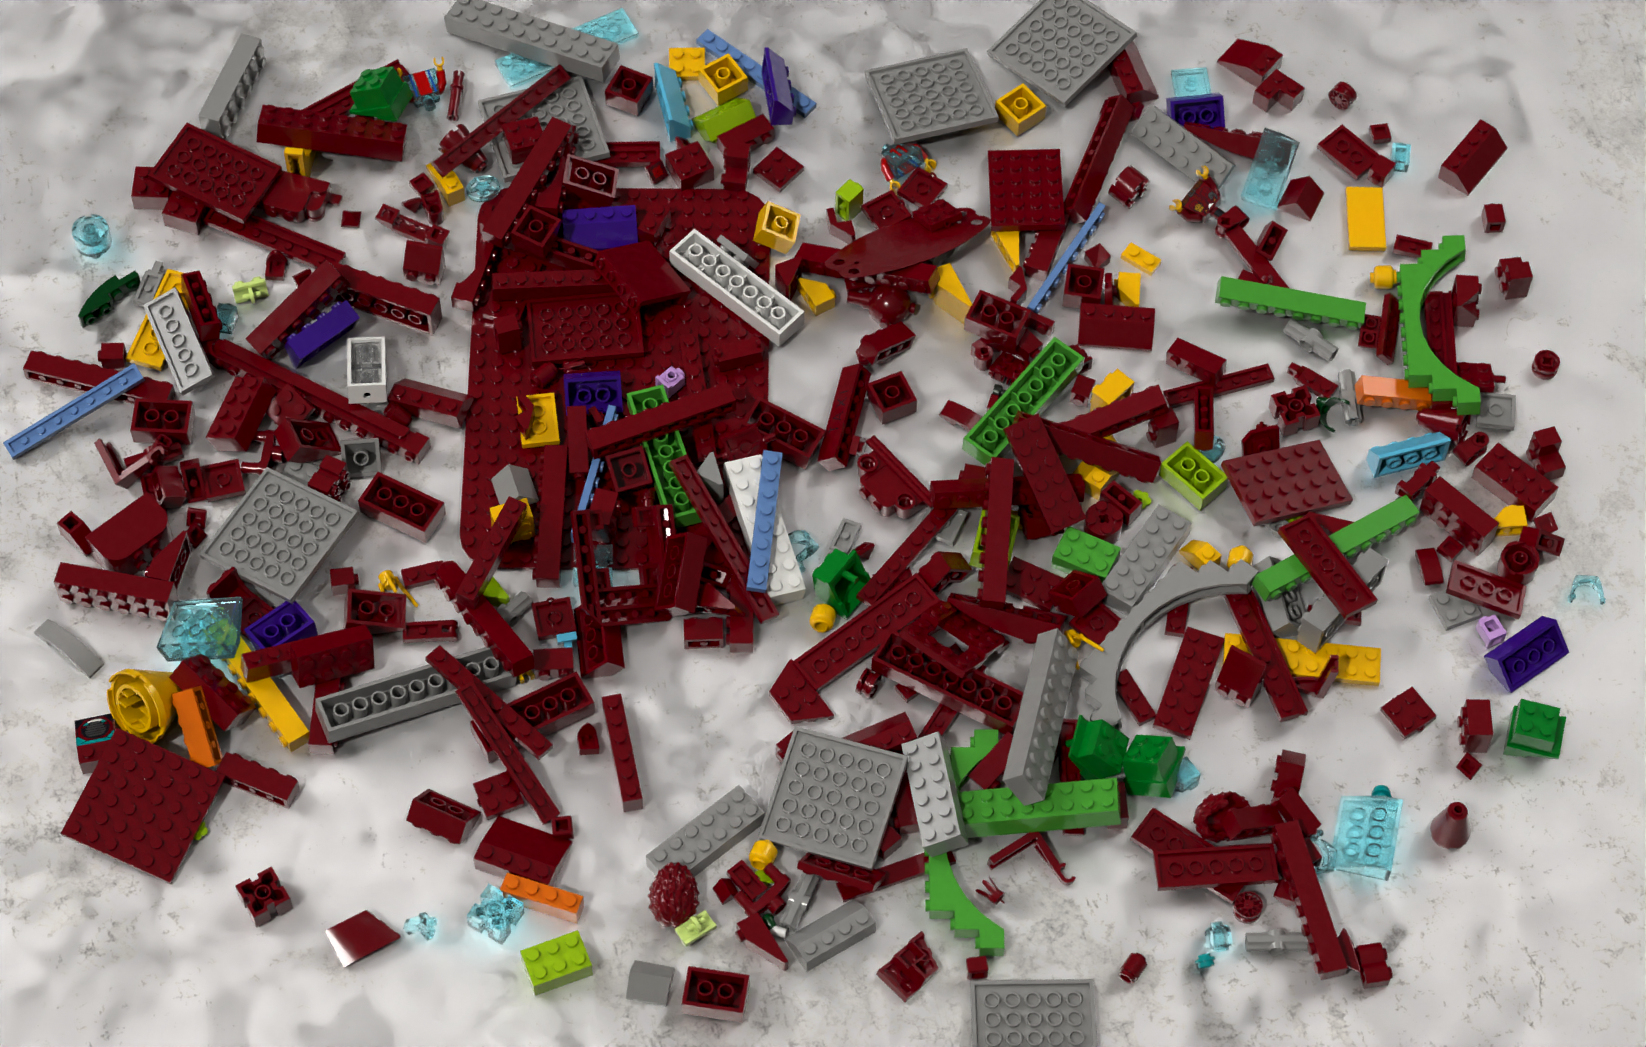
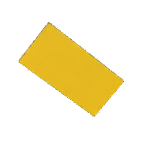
(1365, 218)

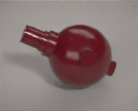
(884, 304)

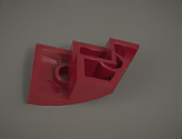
(360, 937)
(909, 968)

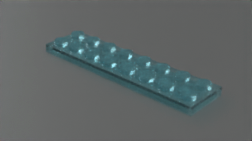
(611, 27)

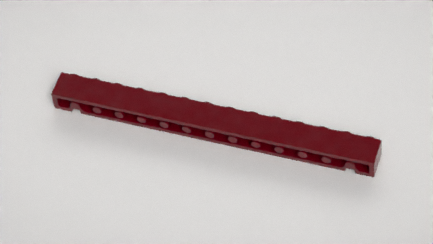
(328, 404)

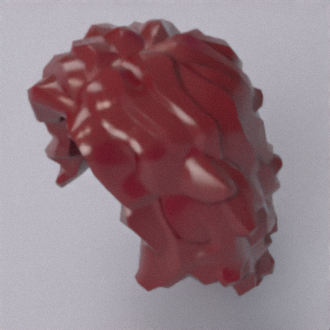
(1212, 810)
(673, 895)

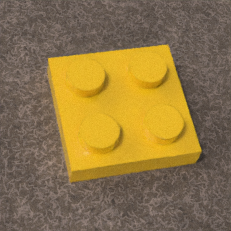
(687, 62)

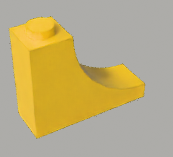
(299, 160)

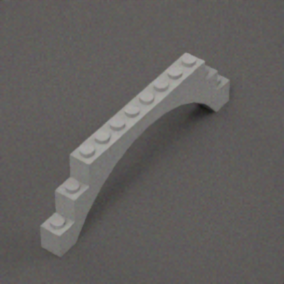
(1175, 589)

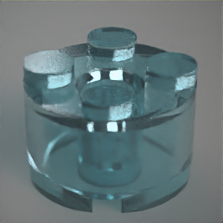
(91, 236)

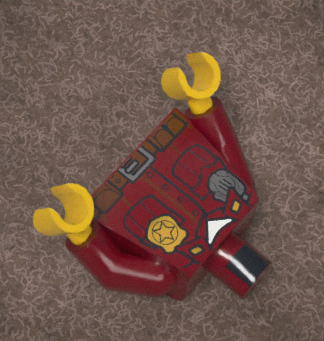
(1200, 201)

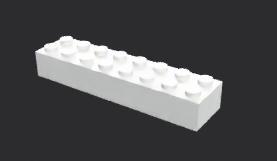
(736, 287)
(784, 575)

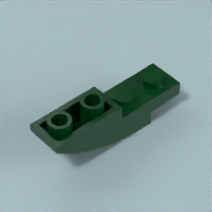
(102, 299)

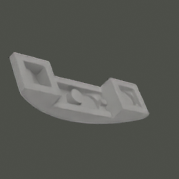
(70, 647)

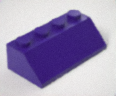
(777, 89)
(601, 226)
(321, 333)
(1527, 653)

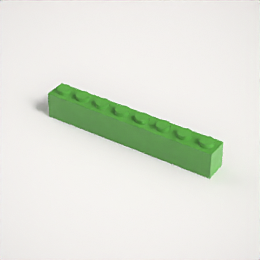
(1290, 303)

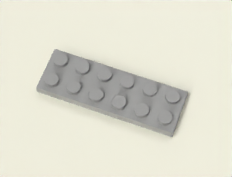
(1180, 146)
(179, 341)

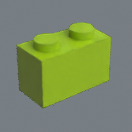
(849, 200)

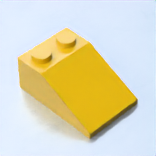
(950, 294)

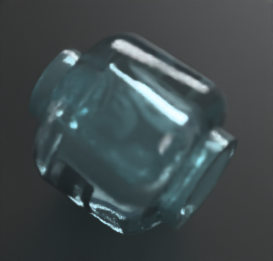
(1218, 937)

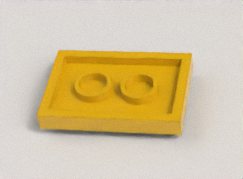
(545, 422)

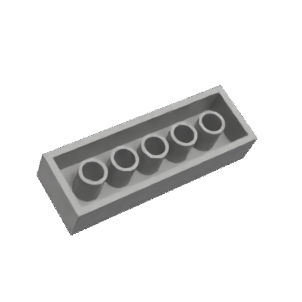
(232, 86)
(1145, 559)
(1324, 617)
(935, 794)
(709, 833)

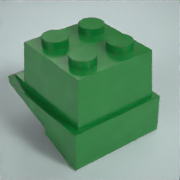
(380, 94)
(840, 581)
(1534, 731)
(1097, 749)
(1152, 766)

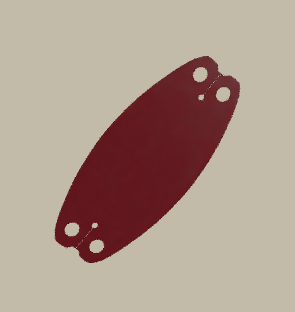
(903, 245)

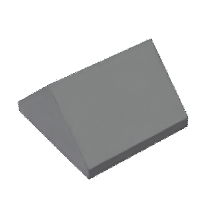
(362, 456)
(711, 477)
(514, 482)
(650, 983)

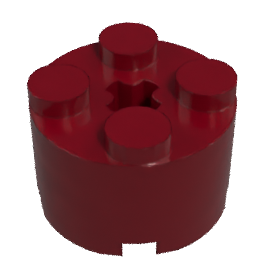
(1129, 186)
(1104, 521)
(1518, 562)

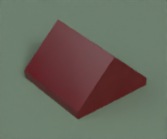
(1301, 198)
(786, 276)

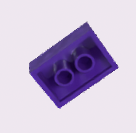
(1197, 109)
(594, 389)
(280, 626)

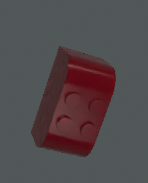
(131, 537)

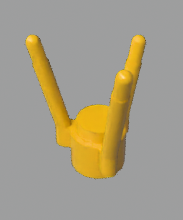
(389, 582)
(1075, 640)

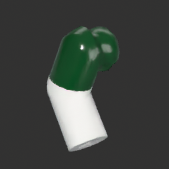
(773, 928)

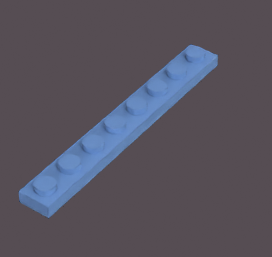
(718, 47)
(1069, 255)
(73, 411)
(596, 467)
(764, 521)

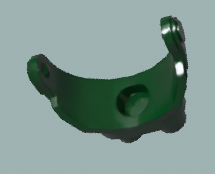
(1323, 406)

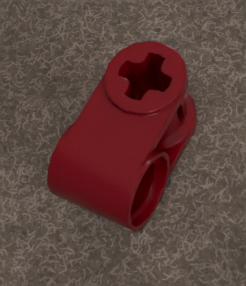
(433, 208)
(1230, 220)
(1471, 448)

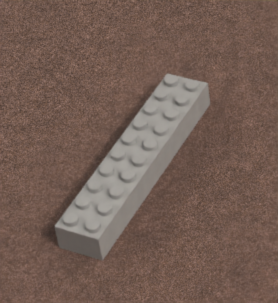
(533, 38)
(403, 696)
(1040, 717)

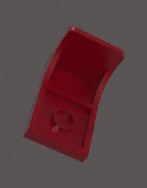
(232, 586)

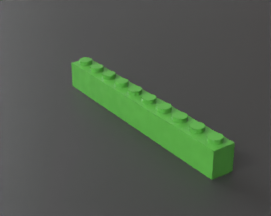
(1349, 540)

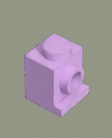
(672, 380)
(1491, 631)

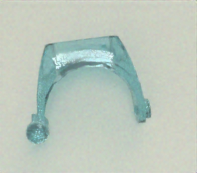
(804, 538)
(1585, 580)
(1328, 851)

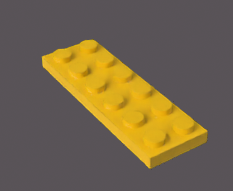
(145, 347)

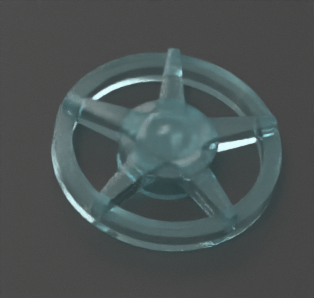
(482, 188)

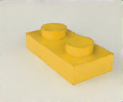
(1140, 259)

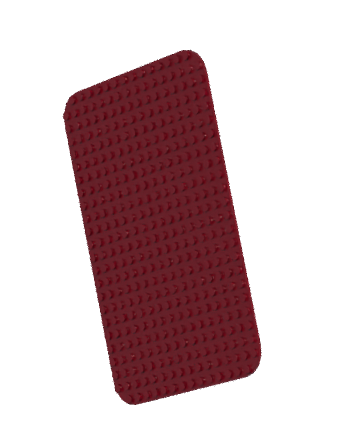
(498, 378)

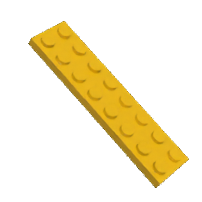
(1356, 663)

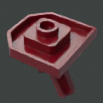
(1260, 439)

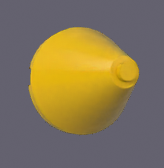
(142, 702)

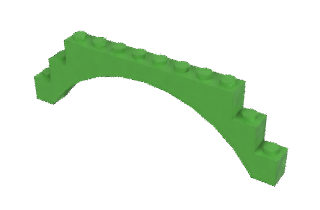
(1422, 365)
(945, 894)

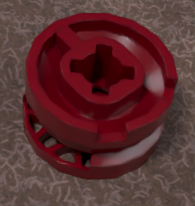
(1343, 95)
(1545, 364)
(868, 683)
(1247, 908)

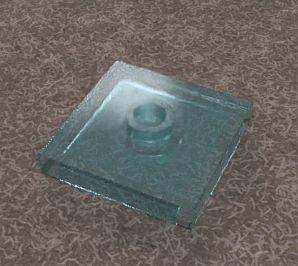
(1190, 82)

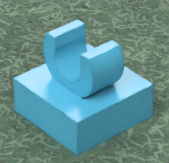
(566, 639)

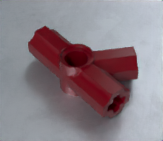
(162, 440)

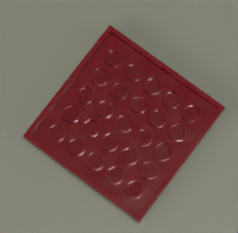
(143, 805)

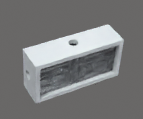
(366, 370)

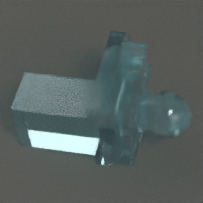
(422, 924)

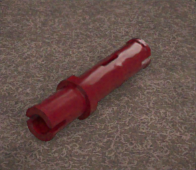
(456, 90)

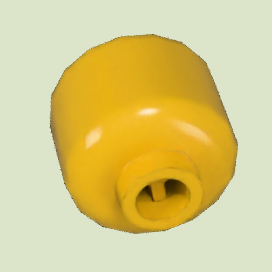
(1383, 277)
(1238, 553)
(822, 618)
(762, 854)

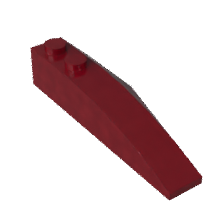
(1235, 141)
(1013, 621)

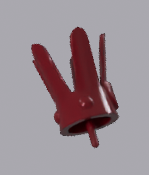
(570, 366)
(997, 894)

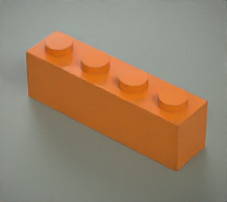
(1391, 393)
(197, 726)
(543, 898)

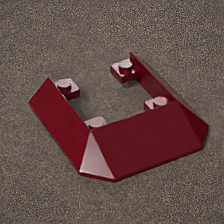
(622, 603)

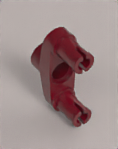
(270, 454)
(771, 899)

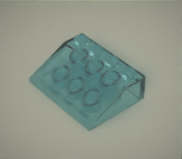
(202, 627)
(1367, 835)

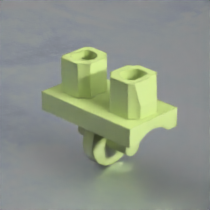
(250, 290)
(695, 928)

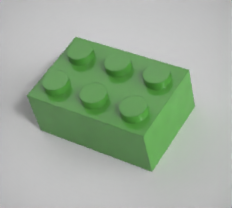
(1085, 554)

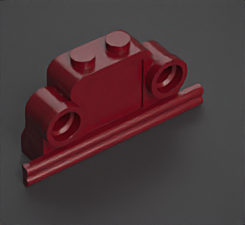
(298, 197)
(889, 483)

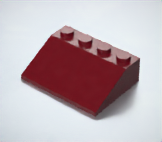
(521, 852)

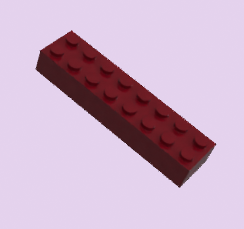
(331, 133)
(973, 696)

